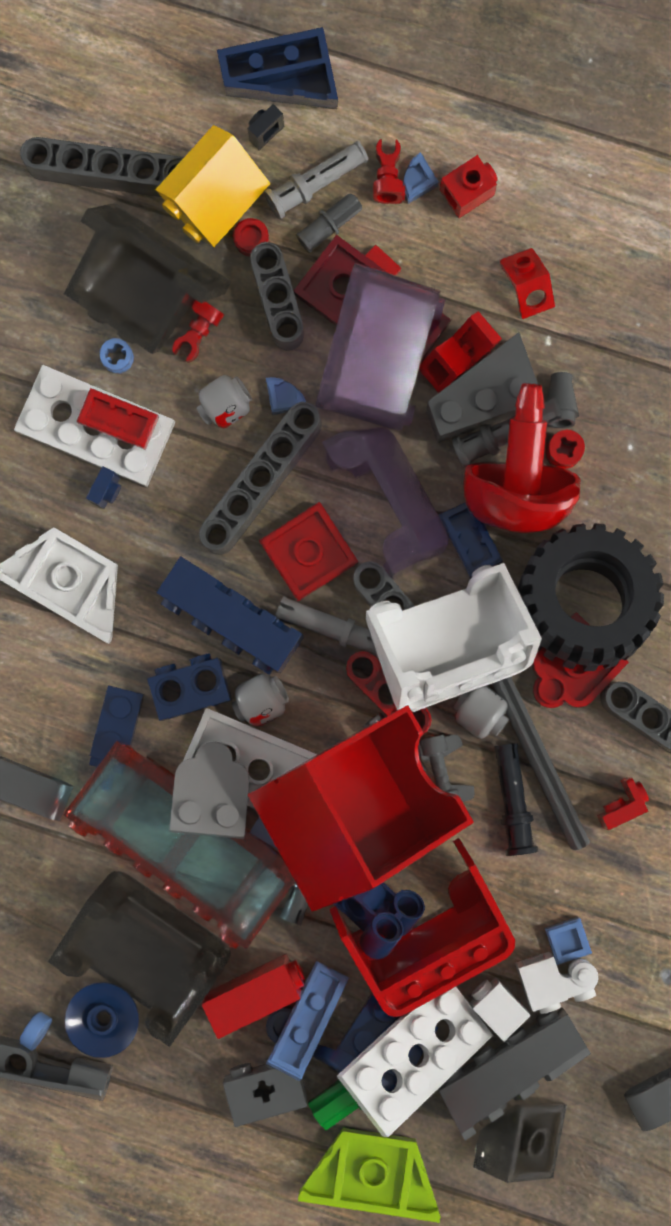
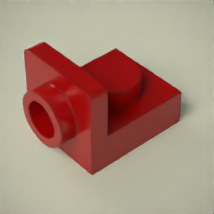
(619, 811)

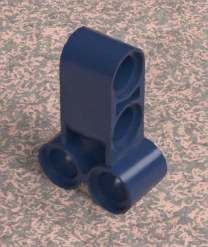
(381, 913)

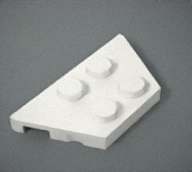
(66, 580)

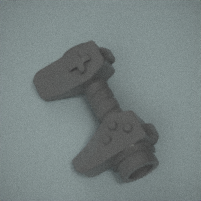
(434, 750)

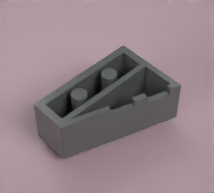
(483, 393)

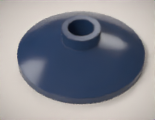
(89, 1033)

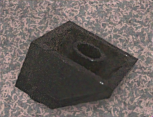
(521, 1143)

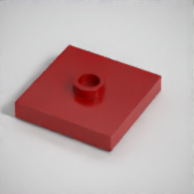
(308, 551)

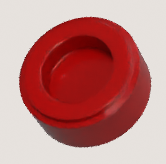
(249, 234)

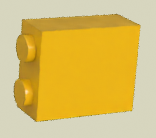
(212, 186)

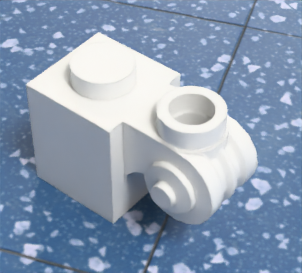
(548, 987)

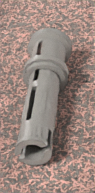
(301, 187)

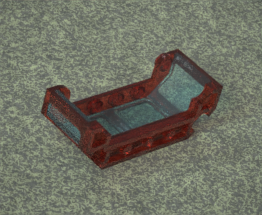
(222, 876)

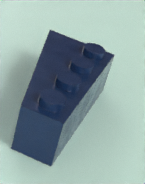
(230, 615)

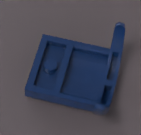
(364, 1031)

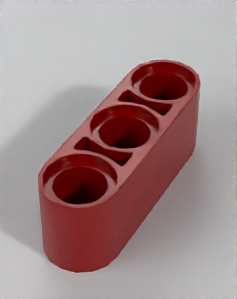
(371, 685)

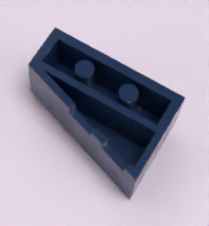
(281, 70)

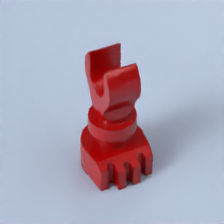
(388, 187)
(206, 315)

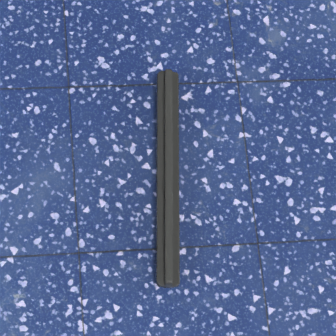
(542, 765)

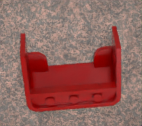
(439, 951)

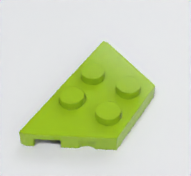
(373, 1176)

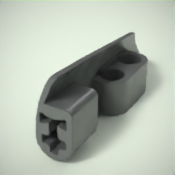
(84, 1079)

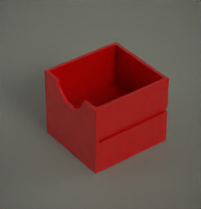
(358, 812)

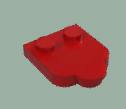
(566, 685)

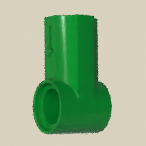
(332, 1105)

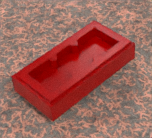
(117, 419)

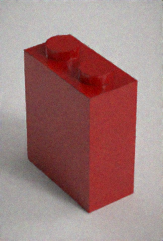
(253, 995)

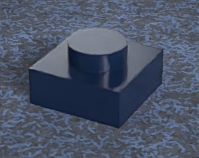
(105, 488)

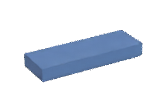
(307, 1021)

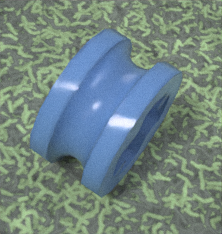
(111, 346)

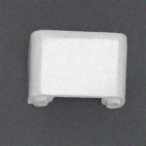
(454, 640)

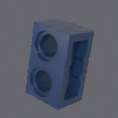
(191, 696)

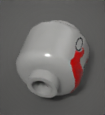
(224, 401)
(260, 700)

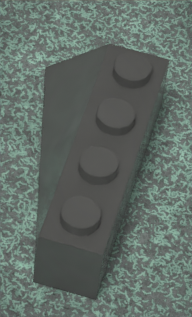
(512, 1070)

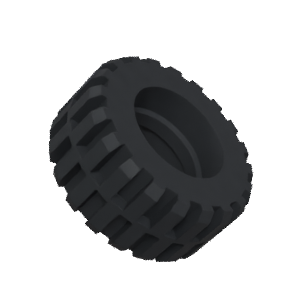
(617, 561)

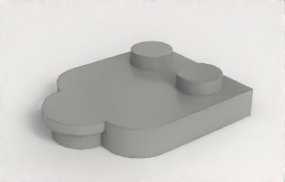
(210, 794)

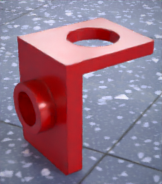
(527, 275)

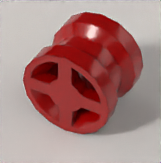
(558, 453)

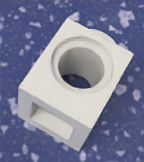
(498, 1008)

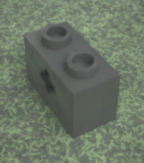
(252, 1104)

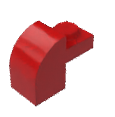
(460, 352)

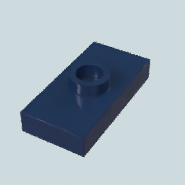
(470, 539)

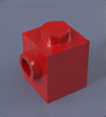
(469, 186)

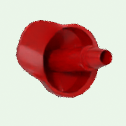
(522, 491)

